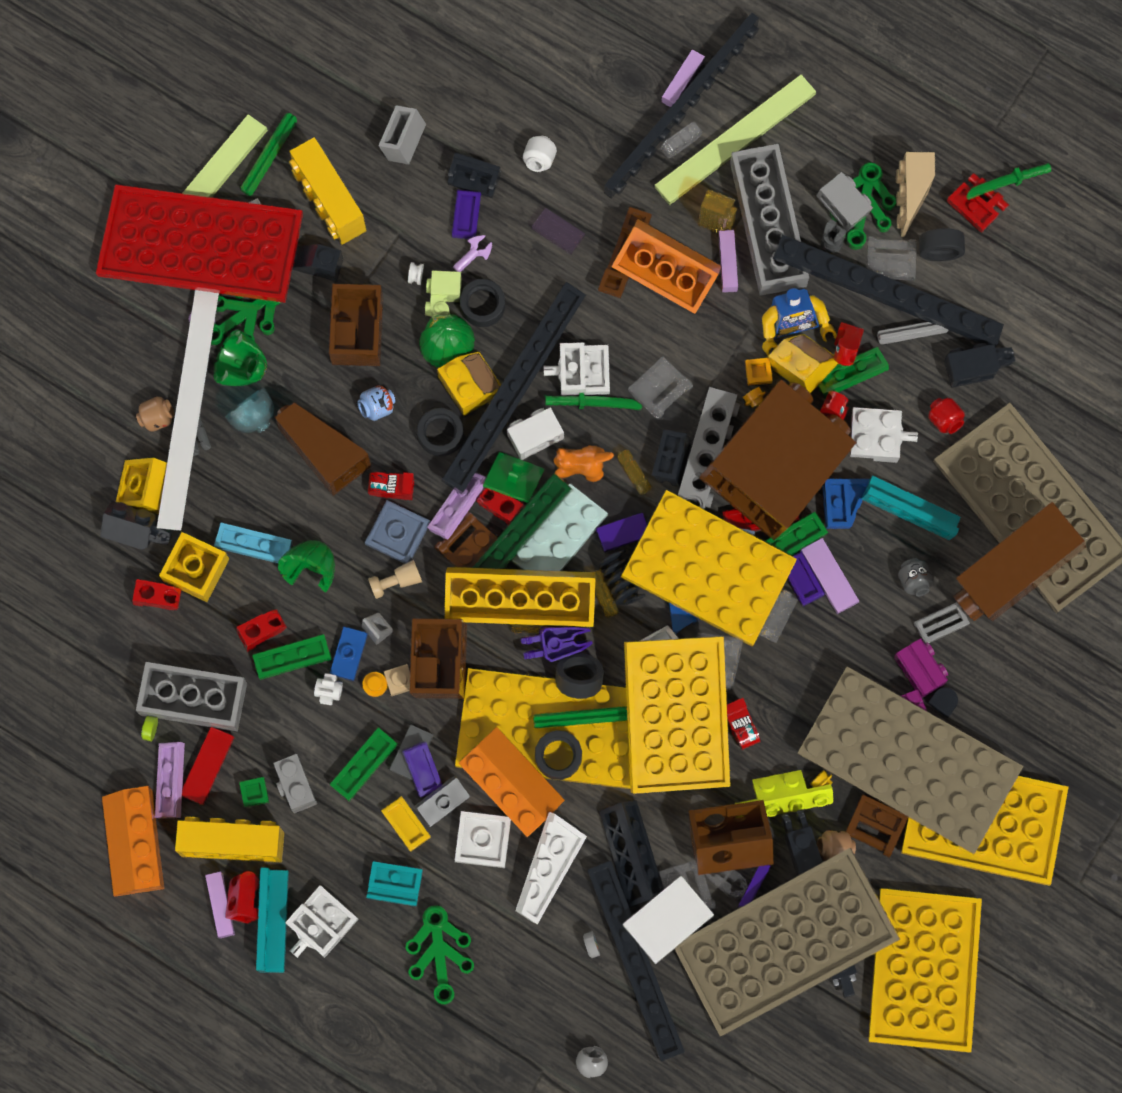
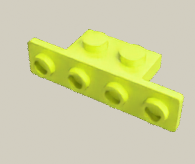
(789, 793)

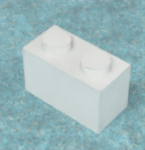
(535, 433)

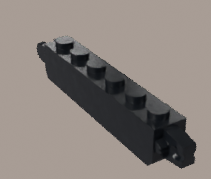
(804, 857)

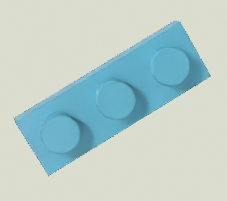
(251, 543)

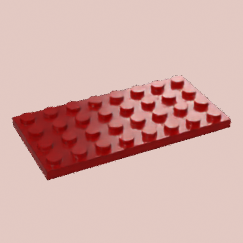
(200, 243)

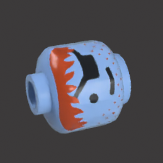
(376, 403)

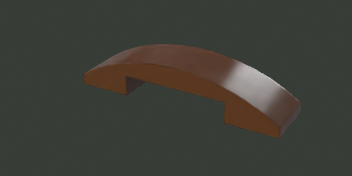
(614, 281)

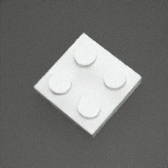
(482, 839)

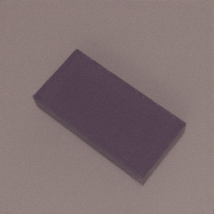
(558, 231)

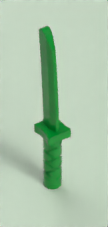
(1016, 177)
(594, 401)

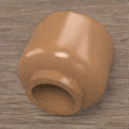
(155, 414)
(834, 843)

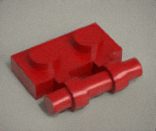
(977, 210)

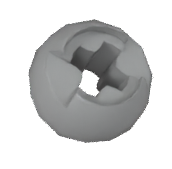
(591, 1061)

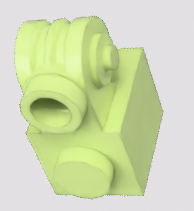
(444, 288)

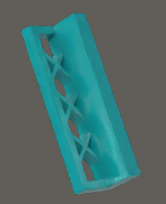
(911, 508)
(272, 921)

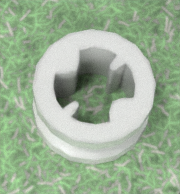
(415, 273)

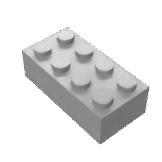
(191, 696)

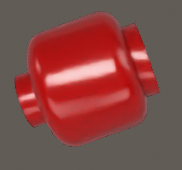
(946, 415)

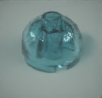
(252, 413)

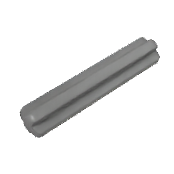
(909, 332)

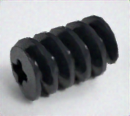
(625, 590)

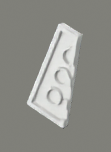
(551, 861)

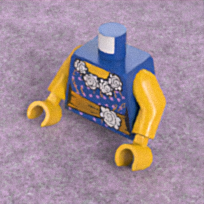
(794, 314)

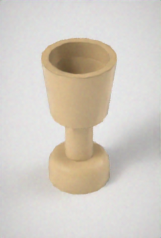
(404, 576)

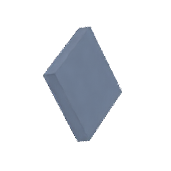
(397, 532)

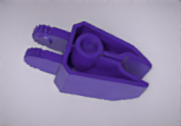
(556, 642)

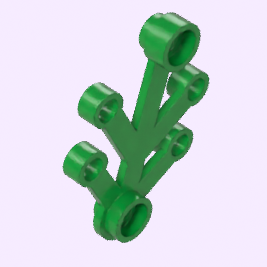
(868, 185)
(247, 312)
(439, 950)

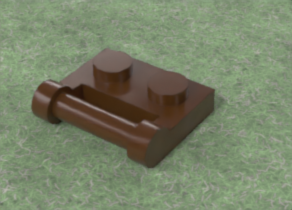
(472, 548)
(879, 818)

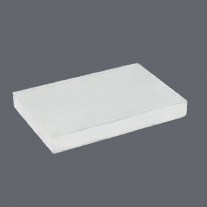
(668, 920)

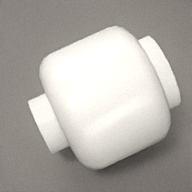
(539, 153)

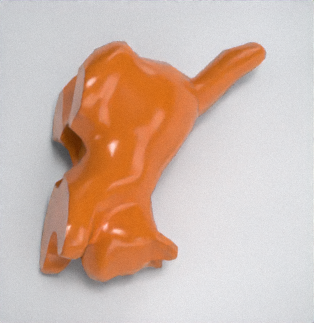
(584, 461)

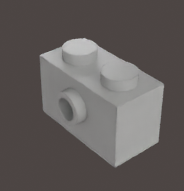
(402, 134)
(845, 201)
(294, 783)

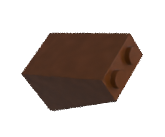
(323, 449)

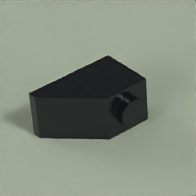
(318, 261)

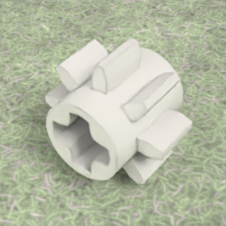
(328, 689)

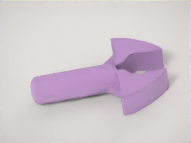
(473, 253)

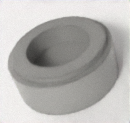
(591, 944)

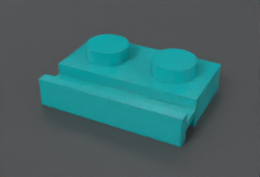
(394, 883)

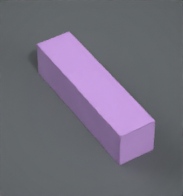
(683, 78)
(728, 261)
(218, 900)

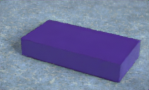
(466, 214)
(622, 532)
(804, 581)
(422, 768)
(754, 885)

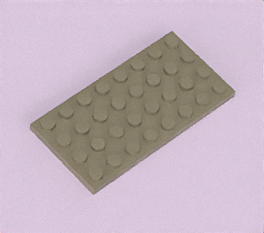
(1013, 476)
(910, 760)
(786, 942)

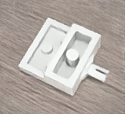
(582, 369)
(878, 434)
(320, 923)

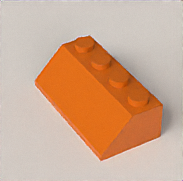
(666, 266)
(511, 781)
(133, 841)

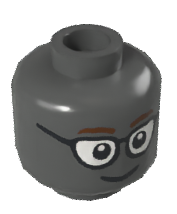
(915, 577)

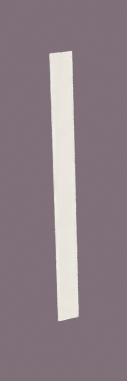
(187, 411)

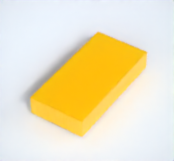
(406, 824)

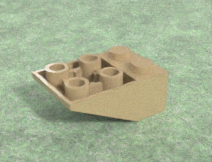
(915, 179)

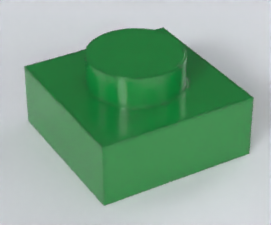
(254, 792)

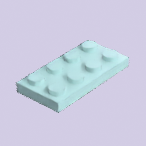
(561, 534)

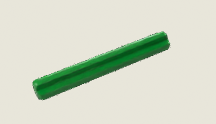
(268, 154)
(580, 717)

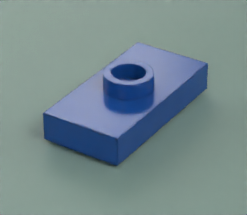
(348, 653)

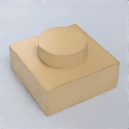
(398, 679)

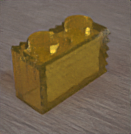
(717, 212)

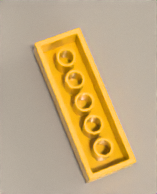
(520, 596)

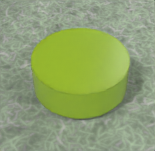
(149, 728)

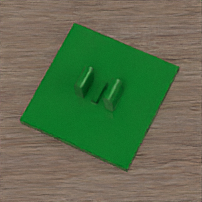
(513, 477)

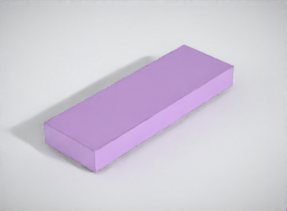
(456, 507)
(830, 576)
(169, 780)

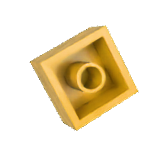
(194, 567)

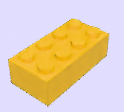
(327, 191)
(229, 841)

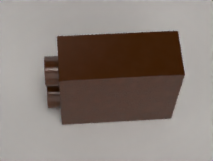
(779, 458)
(1018, 564)

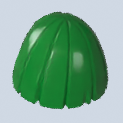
(446, 339)
(239, 361)
(310, 555)

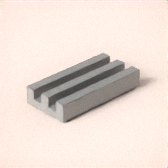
(923, 631)

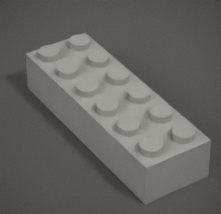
(766, 215)

